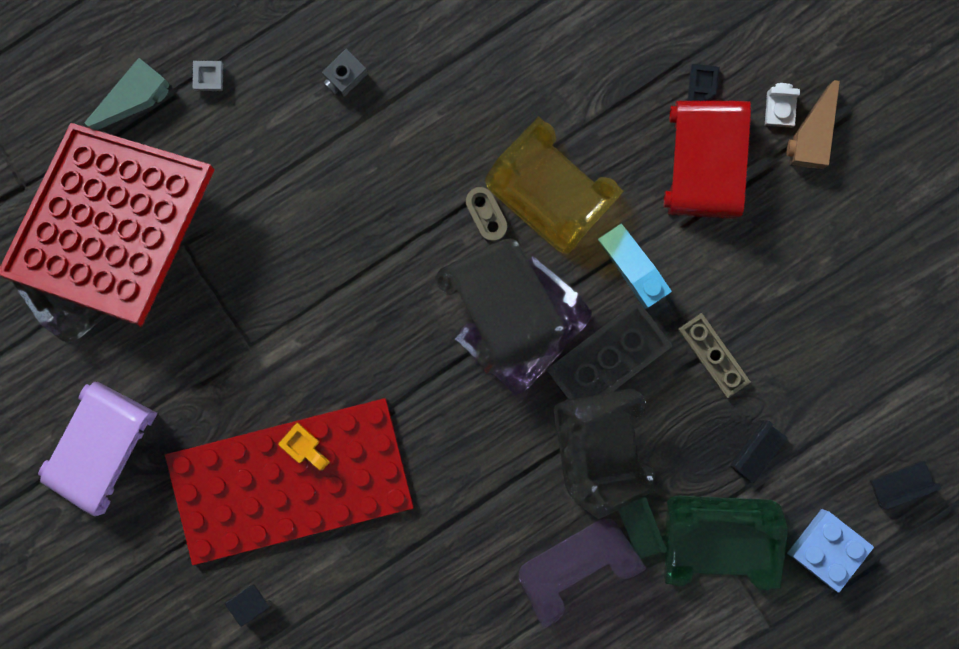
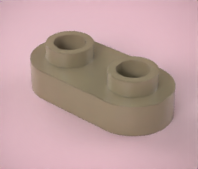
(487, 214)

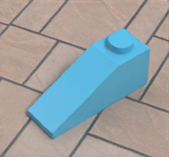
(634, 266)

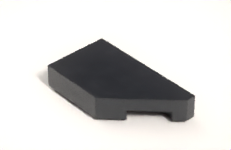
(703, 82)

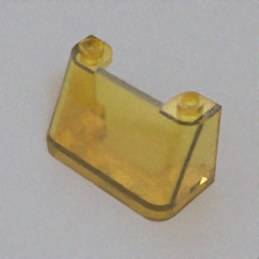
(549, 188)

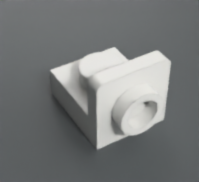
(781, 105)

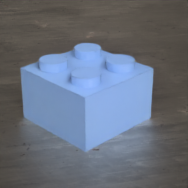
(830, 550)

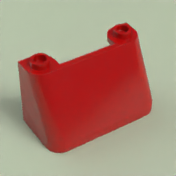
(709, 158)

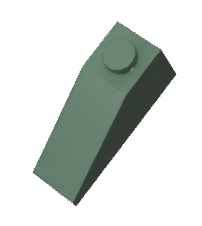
(132, 94)

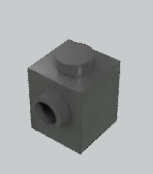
(344, 73)

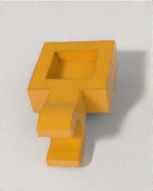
(301, 445)

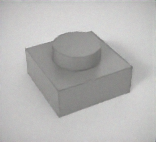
(207, 76)

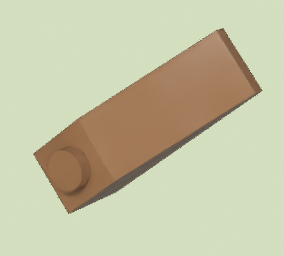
(814, 138)

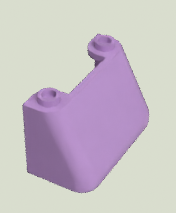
(95, 447)

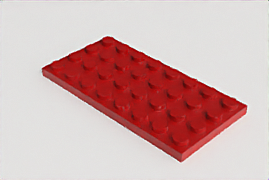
(256, 495)

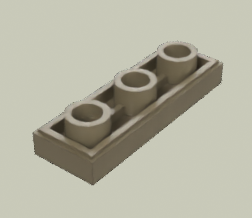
(703, 341)

